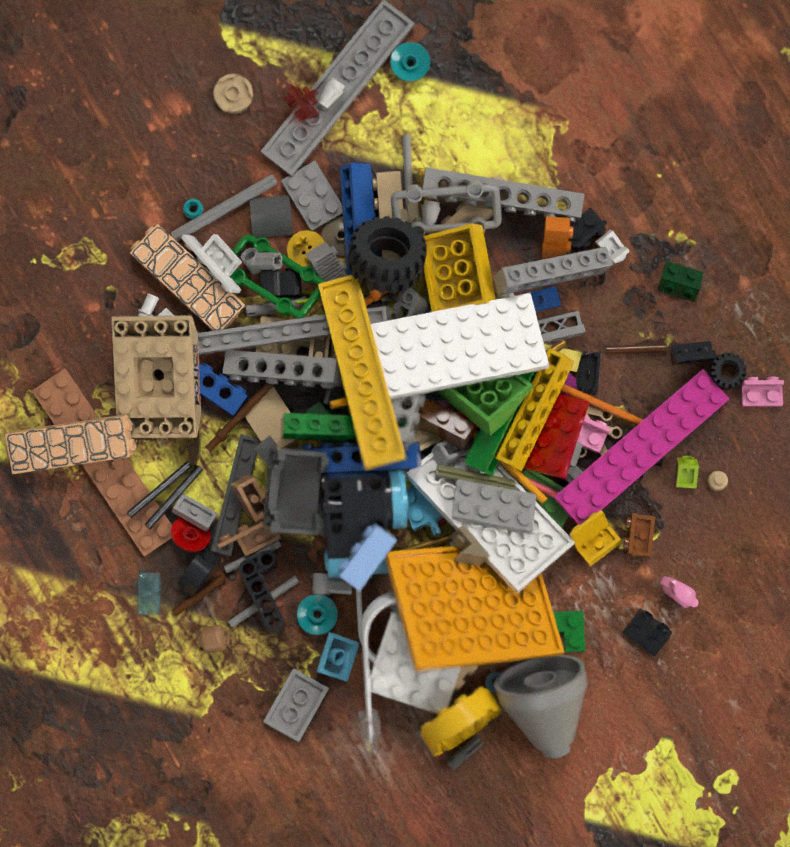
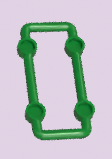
(283, 305)

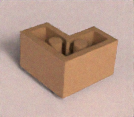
(250, 496)

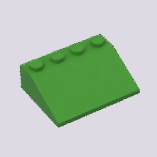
(489, 401)

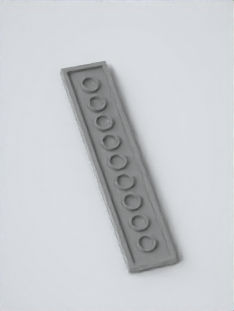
(354, 70)

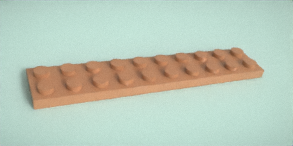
(113, 477)

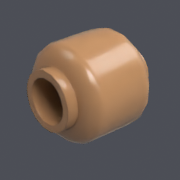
(214, 639)

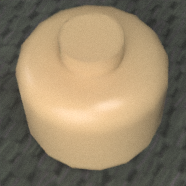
(717, 480)

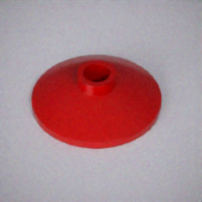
(183, 529)

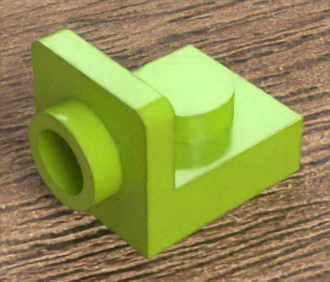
(687, 472)

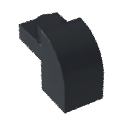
(198, 571)

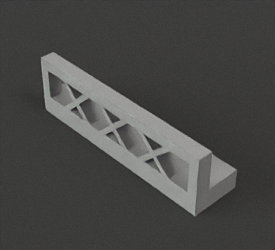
(564, 333)

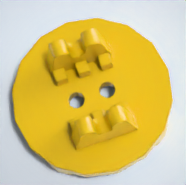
(300, 243)

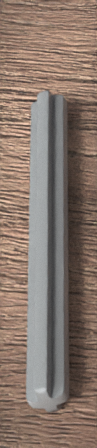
(224, 207)

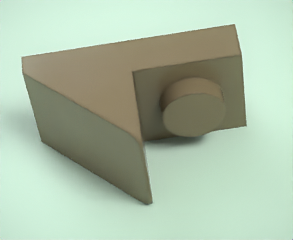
(472, 550)

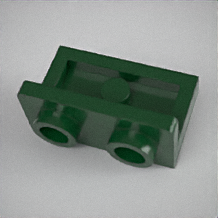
(680, 281)

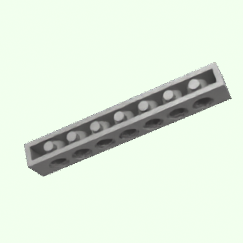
(572, 200)

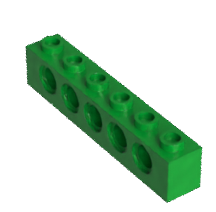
(319, 427)

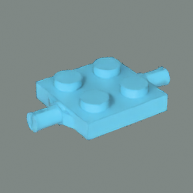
(422, 512)

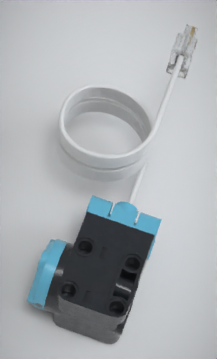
(349, 506)

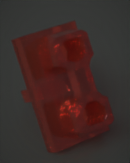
(307, 109)

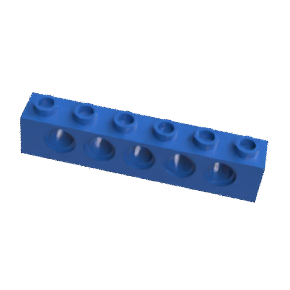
(230, 405)
(349, 463)

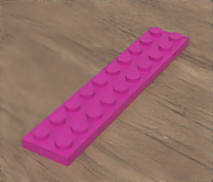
(641, 448)

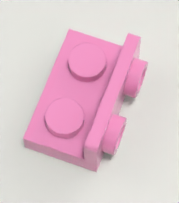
(762, 392)
(593, 434)

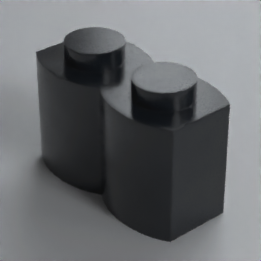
(282, 283)

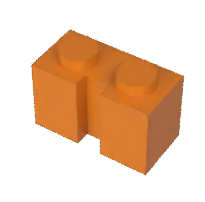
(556, 236)

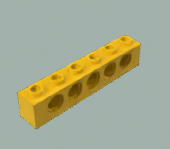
(535, 410)

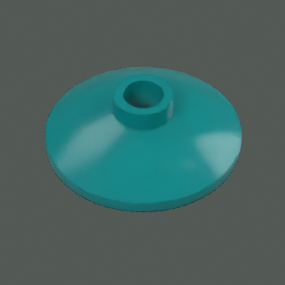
(410, 52)
(306, 611)

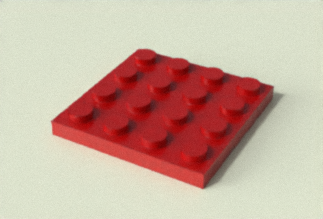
(558, 437)

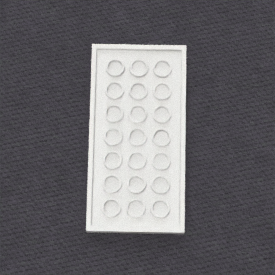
(460, 346)
(513, 554)

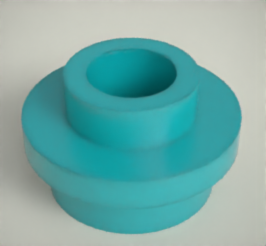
(193, 202)

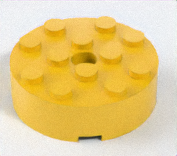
(460, 721)

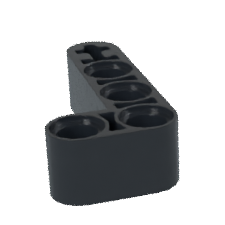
(264, 595)

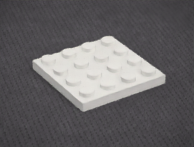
(395, 675)

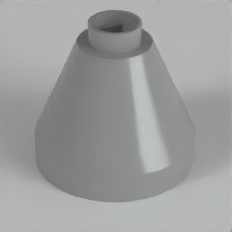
(544, 700)

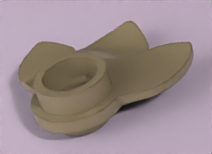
(412, 212)

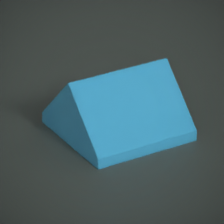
(338, 657)

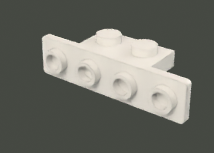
(218, 259)

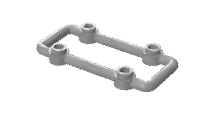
(473, 189)

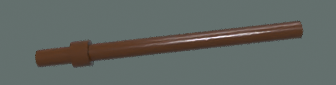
(222, 434)

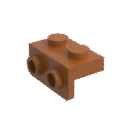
(640, 535)

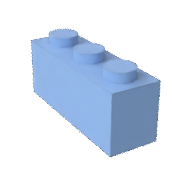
(366, 556)

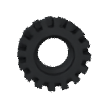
(728, 358)

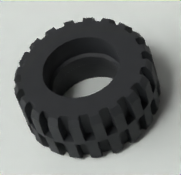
(383, 273)

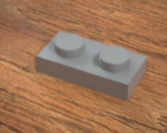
(194, 512)

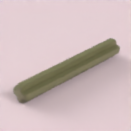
(455, 473)

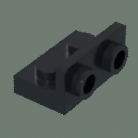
(585, 229)
(692, 353)

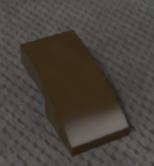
(194, 450)

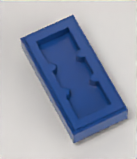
(545, 299)

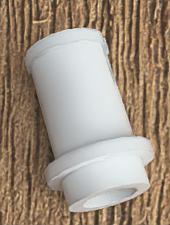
(148, 306)

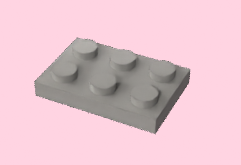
(313, 196)
(296, 705)

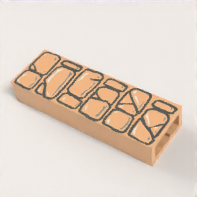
(186, 279)
(70, 444)

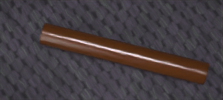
(636, 349)
(198, 595)

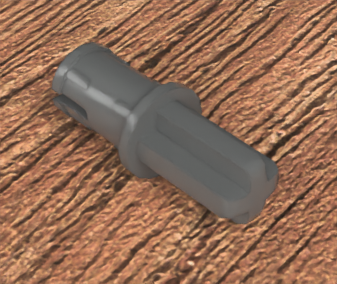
(465, 752)

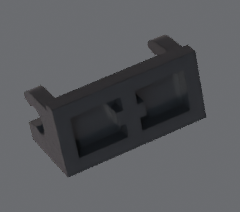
(588, 372)

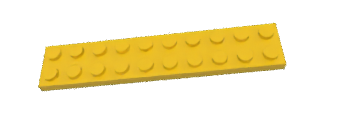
(362, 372)

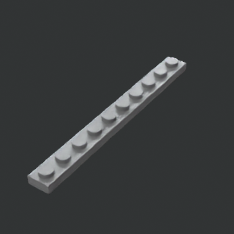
(273, 332)

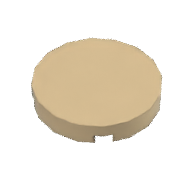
(233, 93)

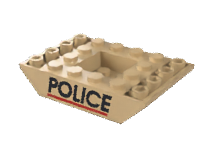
(157, 406)

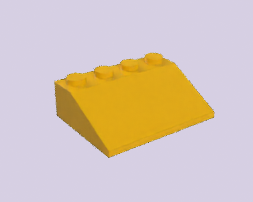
(458, 268)

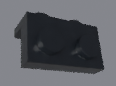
(647, 632)

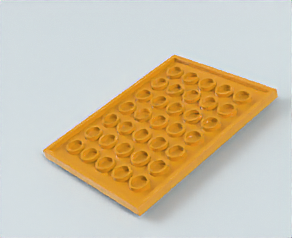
(467, 612)

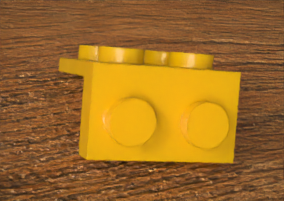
(594, 538)

